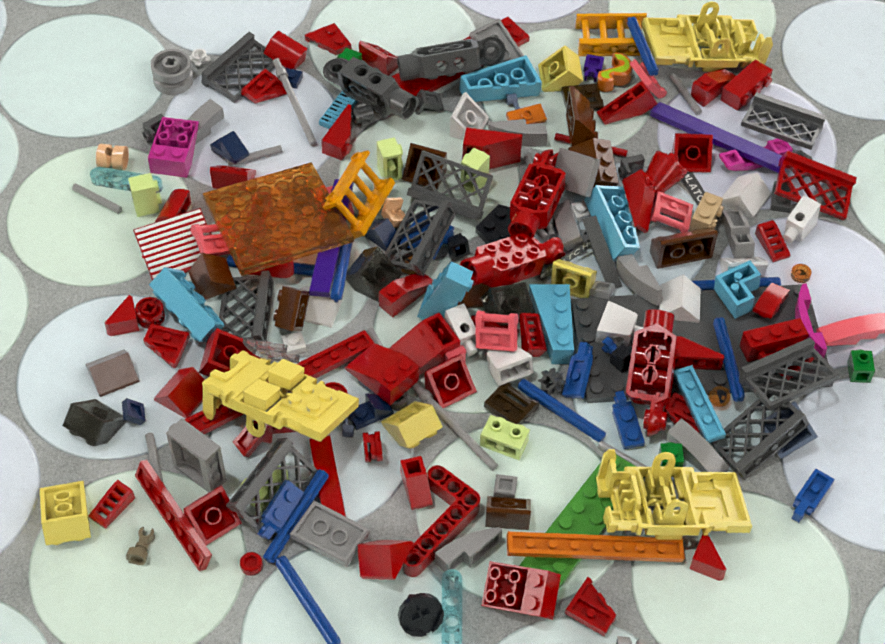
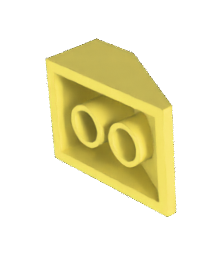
(64, 513)

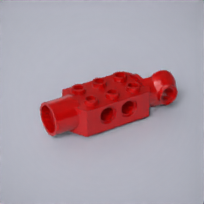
(536, 195)
(512, 259)
(653, 368)

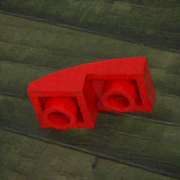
(770, 300)

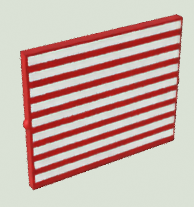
(170, 242)

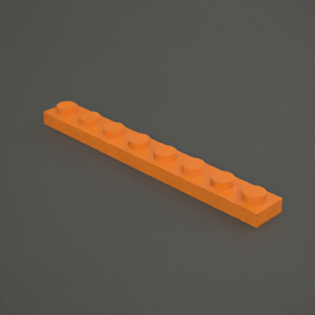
(594, 547)

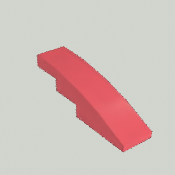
(853, 329)

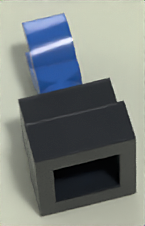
(457, 246)
(619, 356)

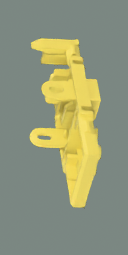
(679, 42)
(308, 410)
(710, 499)

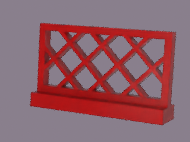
(817, 173)

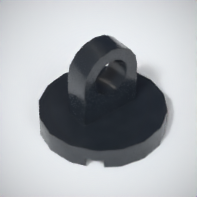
(420, 614)

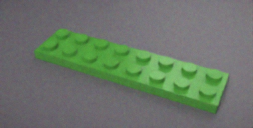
(580, 516)

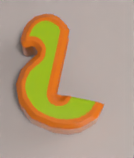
(618, 75)

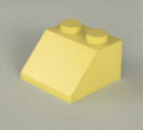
(560, 70)
(579, 277)
(412, 424)

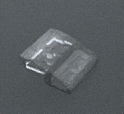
(270, 350)

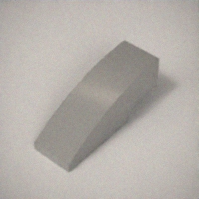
(208, 115)
(532, 134)
(568, 226)
(738, 233)
(639, 279)
(696, 448)
(467, 548)

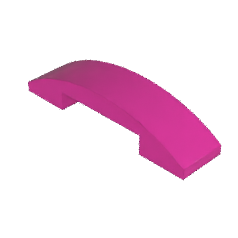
(735, 162)
(801, 308)

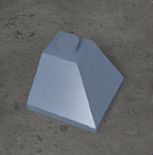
(803, 438)

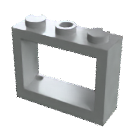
(196, 455)

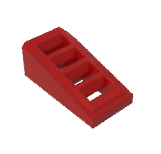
(767, 230)
(533, 347)
(112, 493)

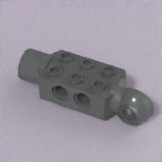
(469, 55)
(370, 87)

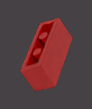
(746, 84)
(771, 337)

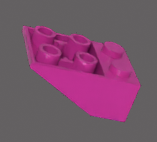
(173, 147)

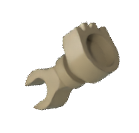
(138, 554)

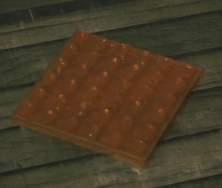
(276, 218)

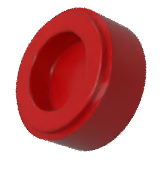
(251, 563)

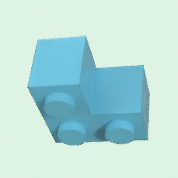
(735, 288)

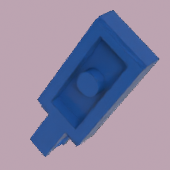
(578, 372)
(626, 422)
(811, 494)
(279, 509)

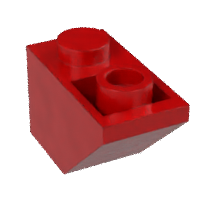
(416, 482)

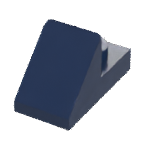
(230, 148)
(370, 411)

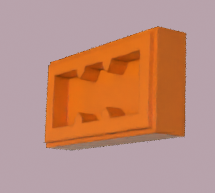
(532, 114)

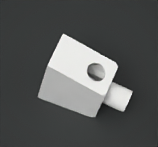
(801, 220)
(617, 324)
(463, 327)
(509, 365)

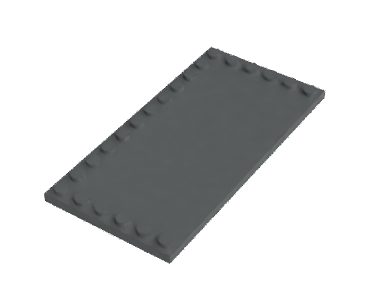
(606, 379)

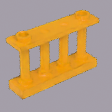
(607, 46)
(375, 198)

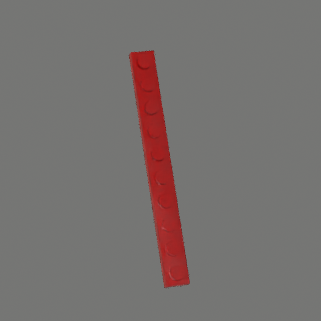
(313, 366)

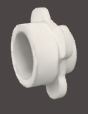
(199, 57)

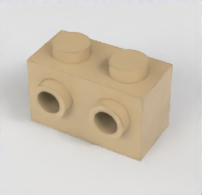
(707, 212)

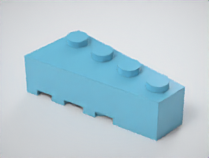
(501, 79)
(614, 219)
(446, 290)
(186, 303)
(554, 308)

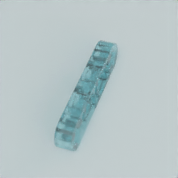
(103, 177)
(452, 611)

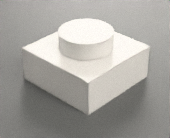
(581, 210)
(295, 343)

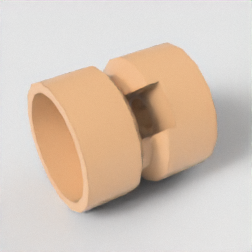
(108, 156)

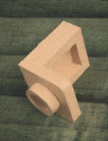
(393, 211)

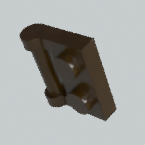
(590, 91)
(509, 409)

